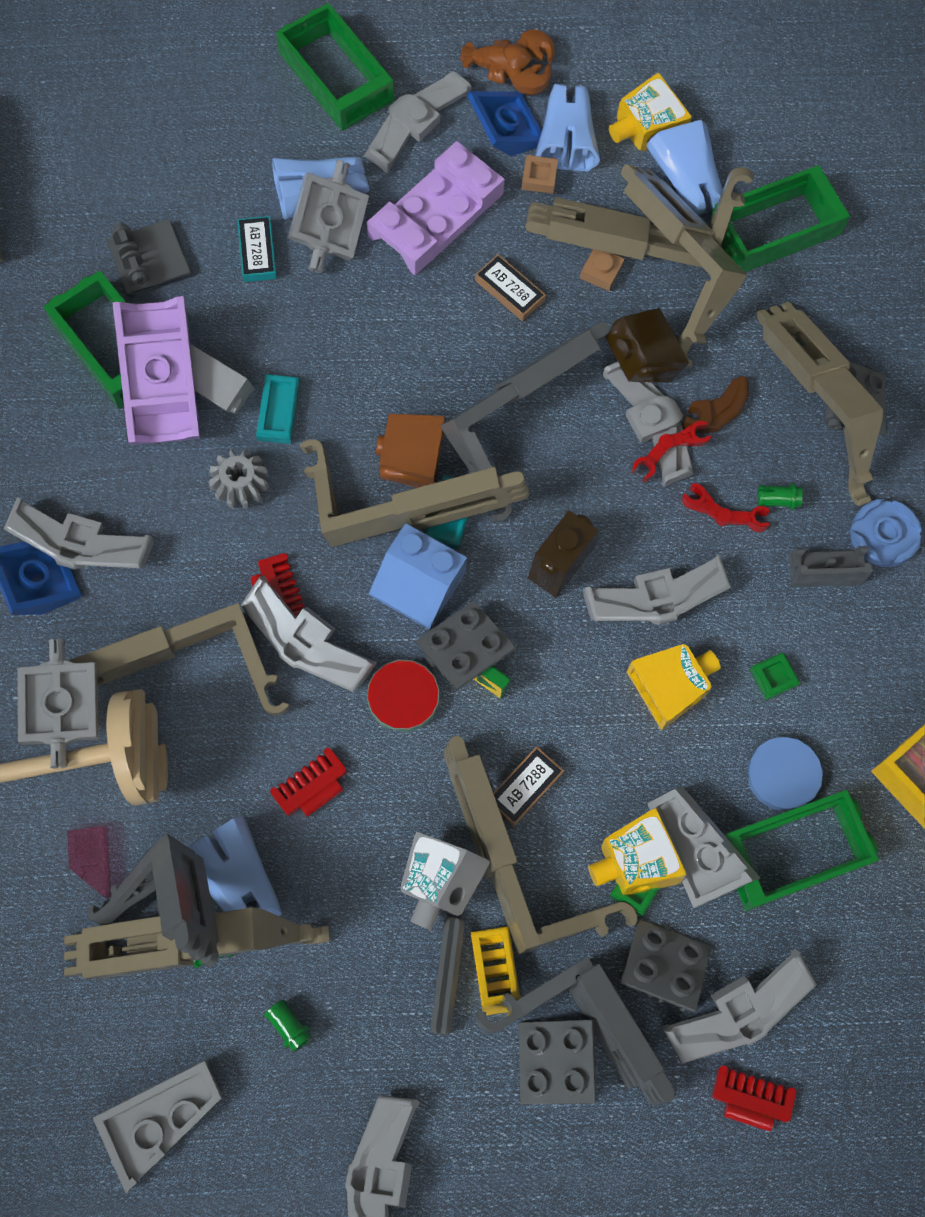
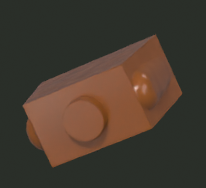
(410, 449)

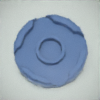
(888, 531)
(784, 773)

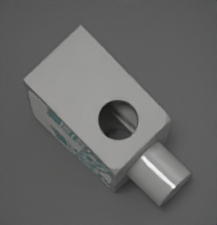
(440, 878)

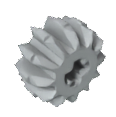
(231, 486)

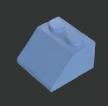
(418, 576)

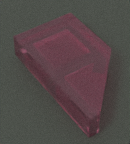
(90, 857)

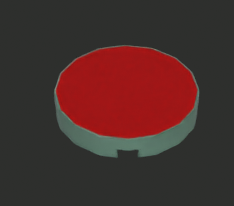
(403, 695)

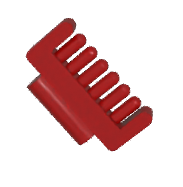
(276, 564)
(313, 794)
(749, 1108)

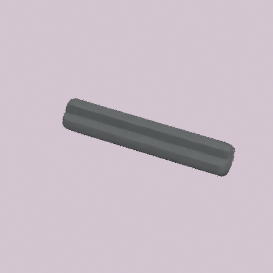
(447, 976)

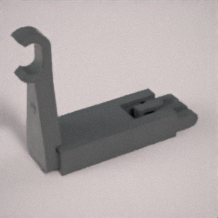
(181, 898)
(611, 1023)

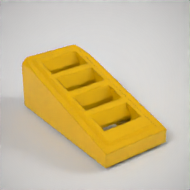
(494, 1004)

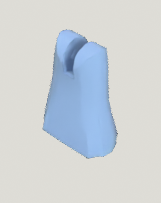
(569, 131)
(689, 164)
(290, 173)
(235, 868)

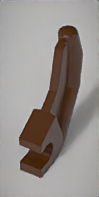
(720, 410)

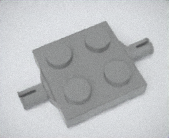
(328, 216)
(57, 703)

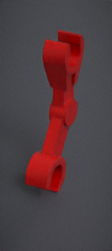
(684, 438)
(724, 516)

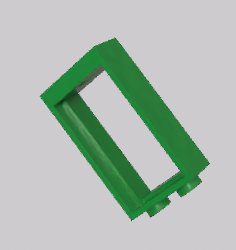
(359, 102)
(820, 197)
(72, 301)
(849, 817)

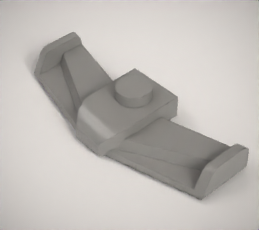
(414, 116)
(650, 419)
(77, 540)
(657, 595)
(304, 639)
(742, 1012)
(375, 1175)

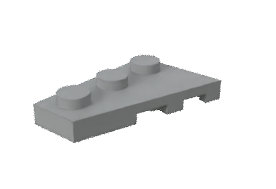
(706, 854)
(152, 1121)

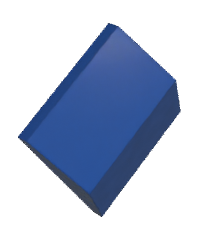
(506, 120)
(34, 581)

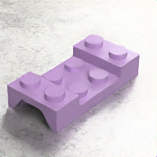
(437, 207)
(156, 371)

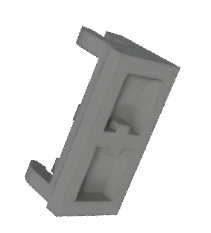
(219, 382)

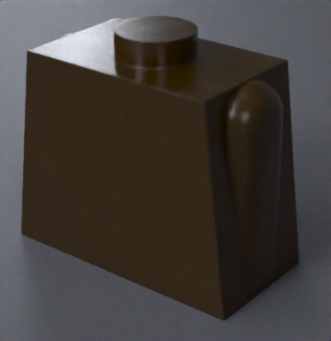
(646, 347)
(563, 553)

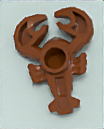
(510, 59)

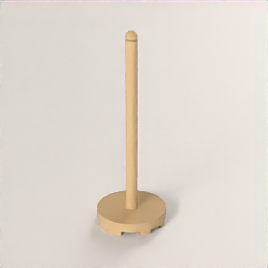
(131, 748)

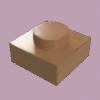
(539, 174)
(602, 269)

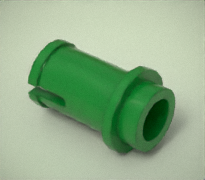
(780, 496)
(288, 1026)

